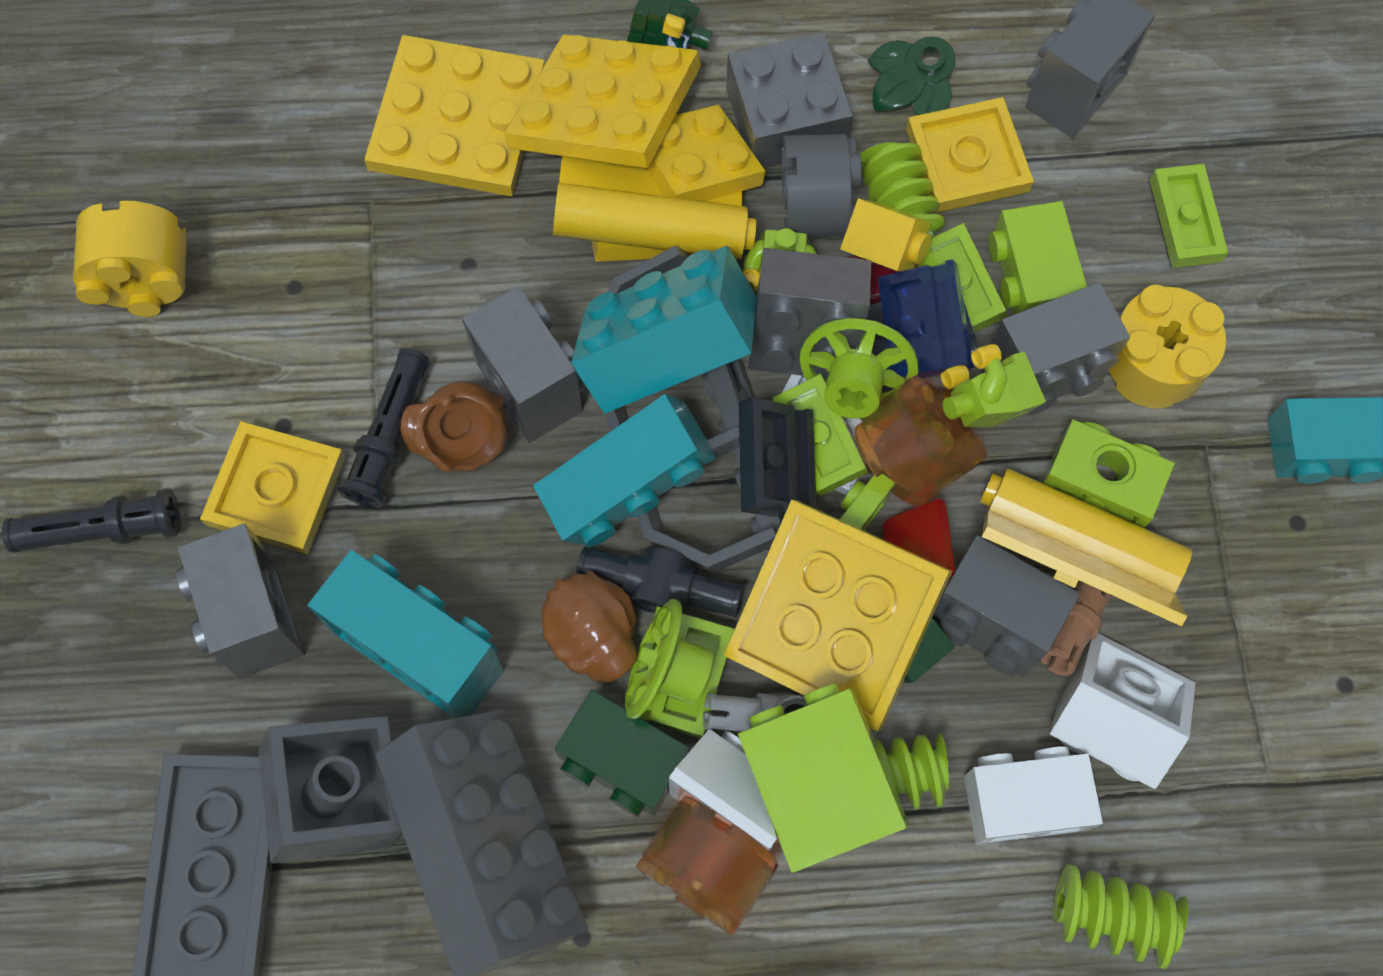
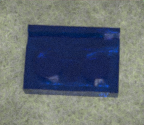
(930, 314)

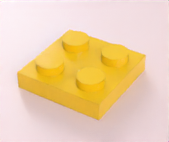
(971, 154)
(704, 158)
(274, 486)

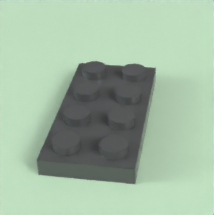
(206, 870)

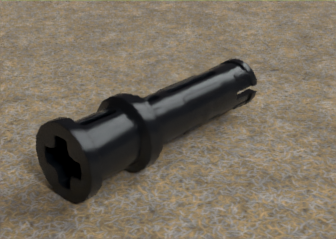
(379, 449)
(117, 520)

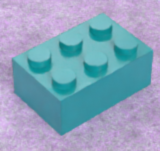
(665, 329)
(408, 633)

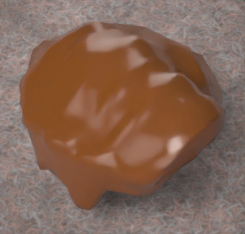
(458, 427)
(590, 626)

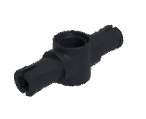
(662, 576)

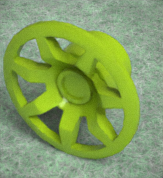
(857, 374)
(673, 668)

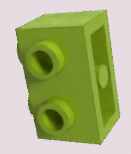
(1035, 255)

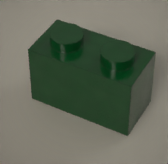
(619, 754)

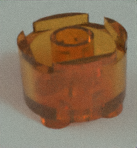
(917, 442)
(708, 864)

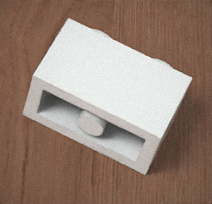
(1032, 796)

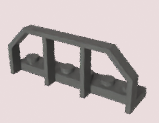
(725, 387)

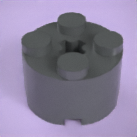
(819, 183)

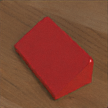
(923, 532)

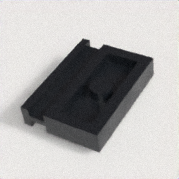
(775, 457)

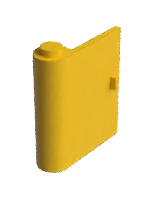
(628, 208)
(1085, 543)

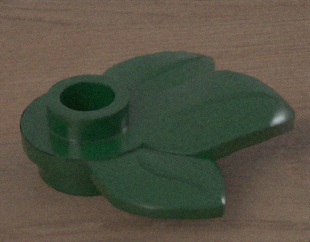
(908, 80)

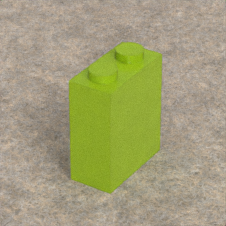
(822, 777)

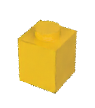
(887, 236)

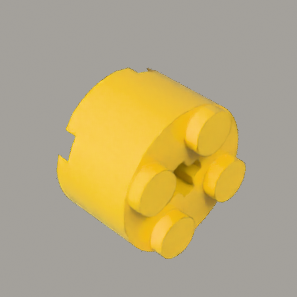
(129, 257)
(1171, 346)

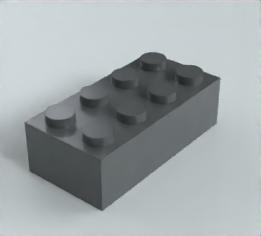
(480, 842)

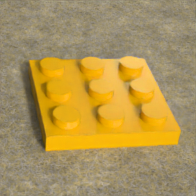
(604, 100)
(450, 115)
(837, 610)

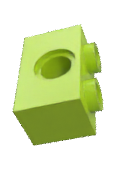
(1138, 468)

